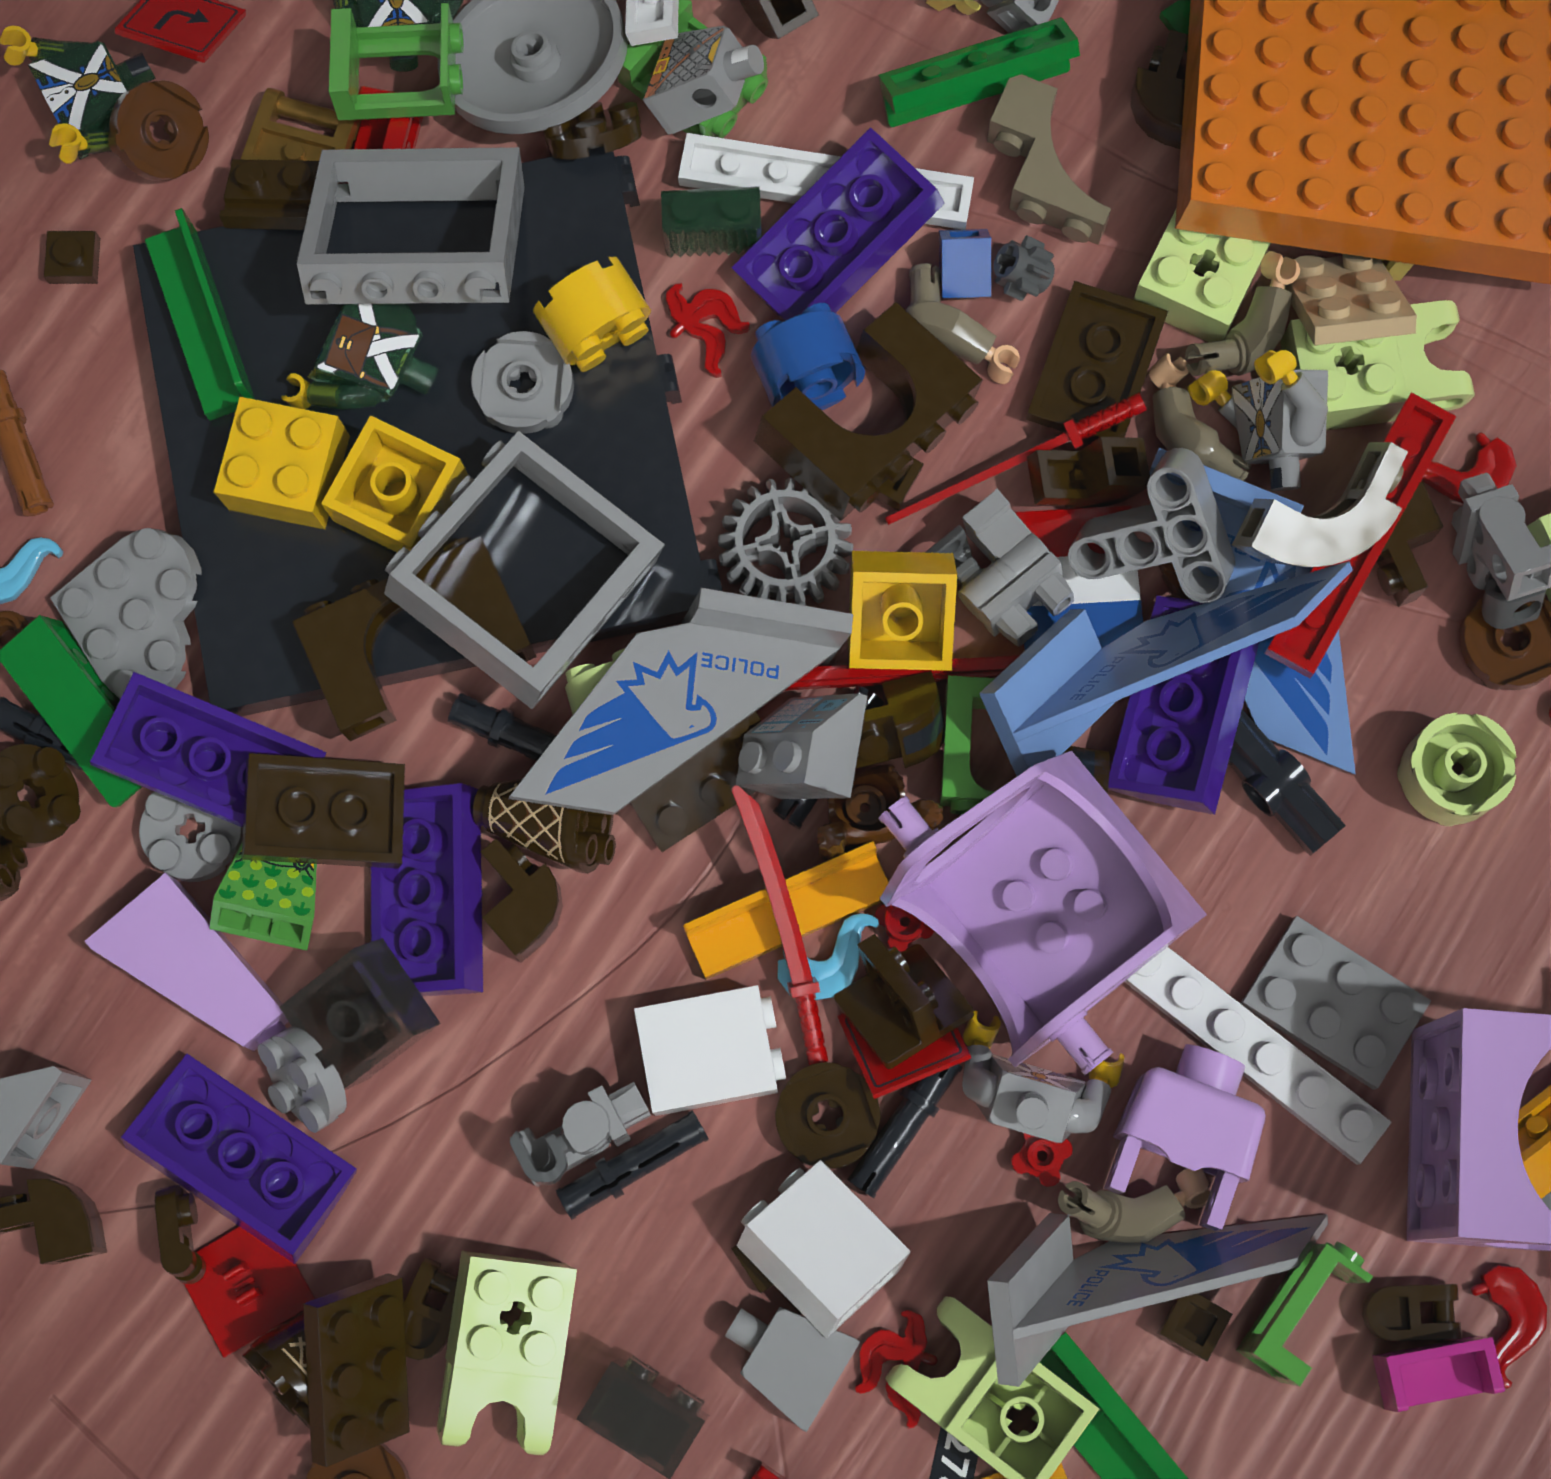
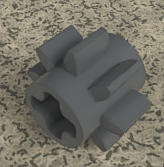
(1024, 268)

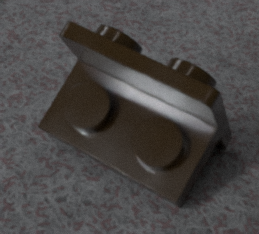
(901, 1001)

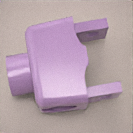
(1194, 1124)

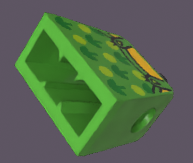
(266, 901)

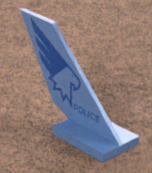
(1071, 680)
(1283, 703)

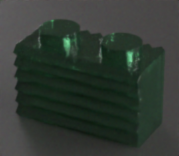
(711, 220)

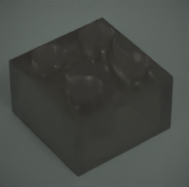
(361, 1012)
(644, 1415)

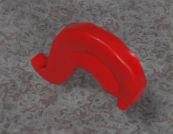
(1493, 458)
(1523, 1306)

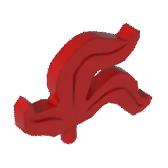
(704, 306)
(887, 1346)

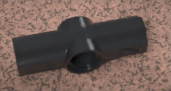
(1281, 787)

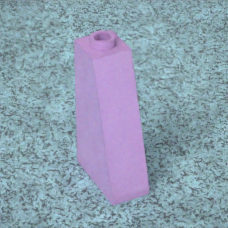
(170, 948)

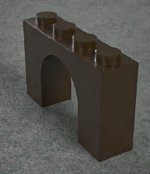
(849, 467)
(343, 633)

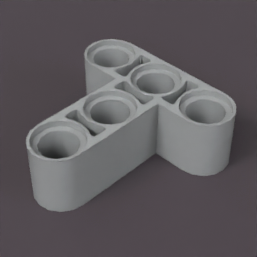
(1164, 525)

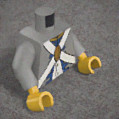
(1276, 415)
(1033, 1097)

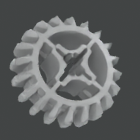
(767, 548)

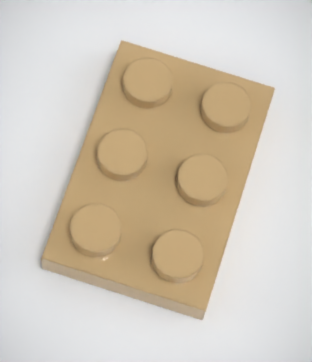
(1349, 300)

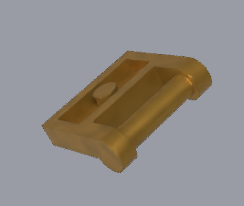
(283, 142)

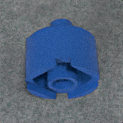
(808, 354)

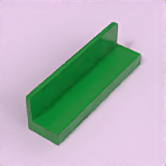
(976, 71)
(199, 318)
(67, 695)
(1115, 1439)

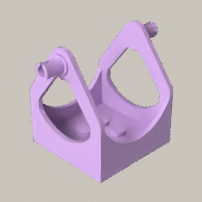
(1042, 900)
(1464, 1131)

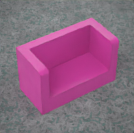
(1438, 1372)

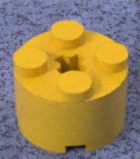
(593, 313)

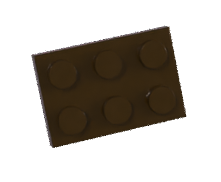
(1096, 358)
(695, 790)
(323, 811)
(356, 1369)

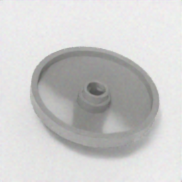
(536, 61)

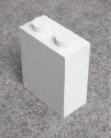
(708, 1050)
(821, 1247)

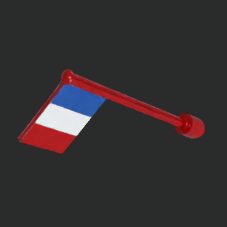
(1110, 603)

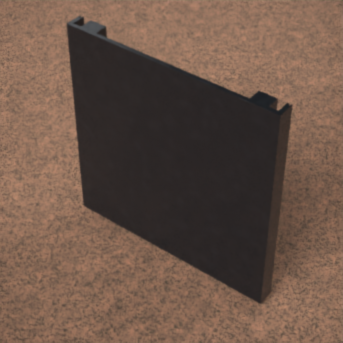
(551, 561)

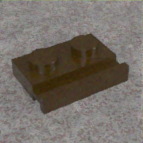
(268, 194)

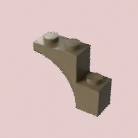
(1043, 187)

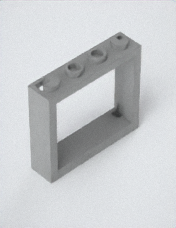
(412, 176)
(469, 638)

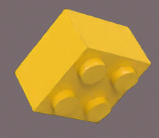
(281, 462)
(392, 485)
(902, 610)

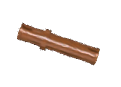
(20, 456)

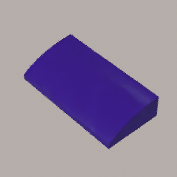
(840, 230)
(1182, 730)
(187, 747)
(434, 900)
(239, 1158)

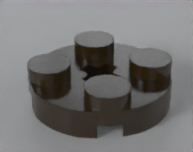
(593, 129)
(55, 791)
(841, 1089)

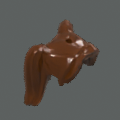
(853, 828)

